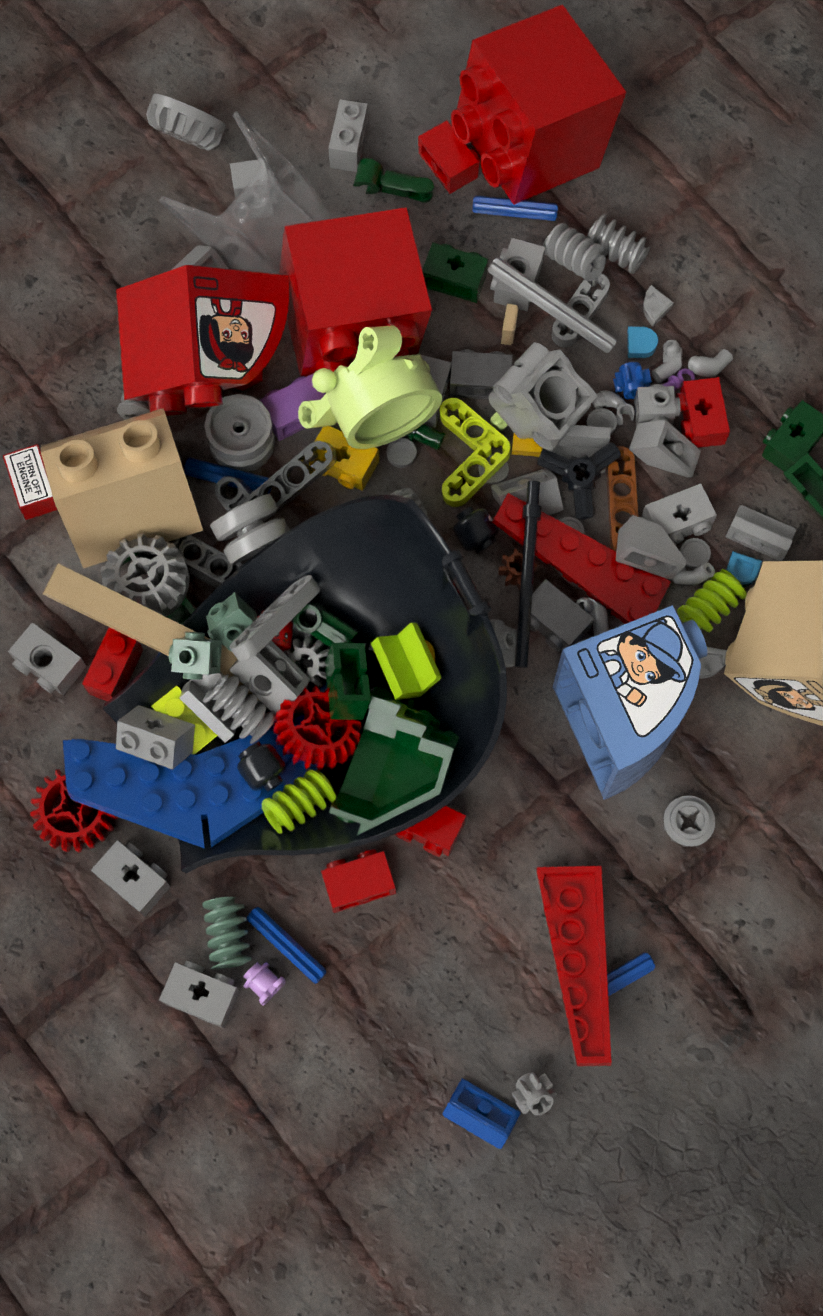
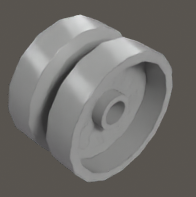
(240, 433)
(248, 524)

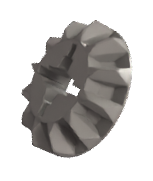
(688, 806)

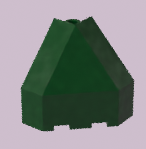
(395, 764)

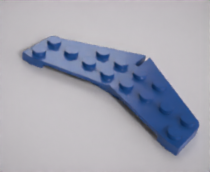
(173, 798)

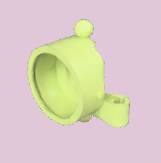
(376, 395)

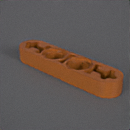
(621, 503)

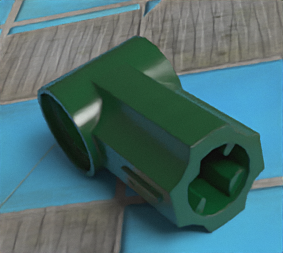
(327, 628)

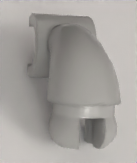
(610, 399)

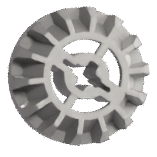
(185, 122)
(156, 594)

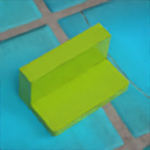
(406, 662)

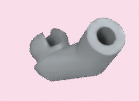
(671, 361)
(709, 366)
(695, 576)
(598, 612)

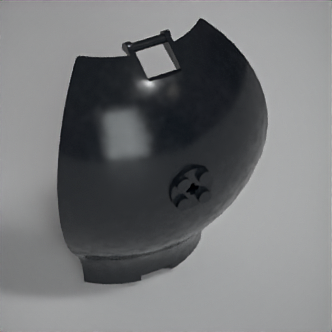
(378, 573)

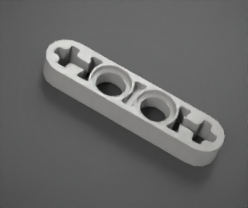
(274, 618)

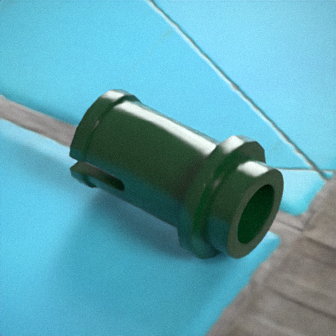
(428, 436)

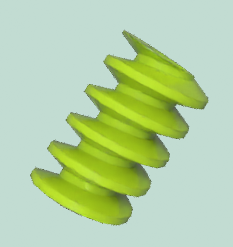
(712, 599)
(298, 799)

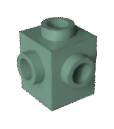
(229, 619)
(195, 655)

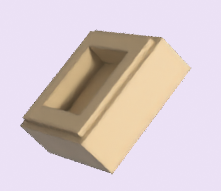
(509, 324)

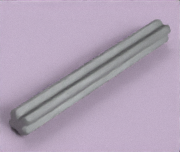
(552, 305)

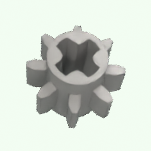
(534, 1093)

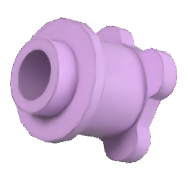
(263, 982)

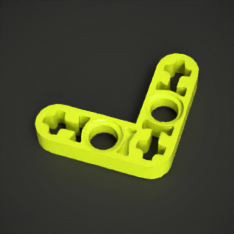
(481, 445)

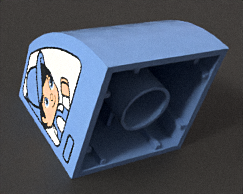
(629, 694)

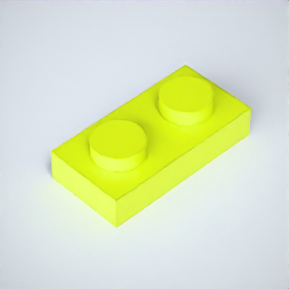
(173, 706)

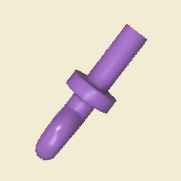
(676, 381)

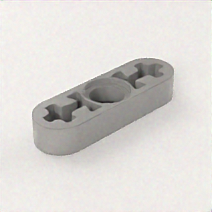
(581, 296)

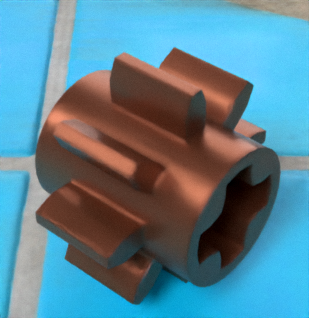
(510, 573)

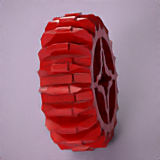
(312, 738)
(62, 815)

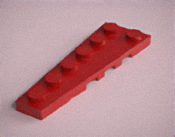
(589, 564)
(577, 936)

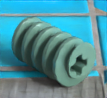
(225, 932)

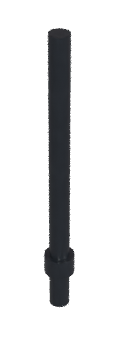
(531, 515)

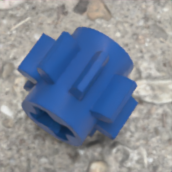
(630, 377)

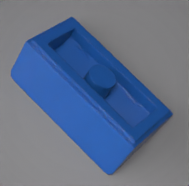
(481, 1113)

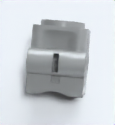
(541, 396)

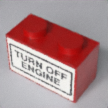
(30, 481)

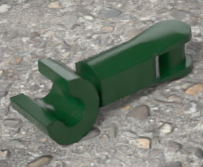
(371, 174)

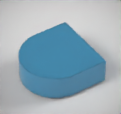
(641, 342)
(744, 568)

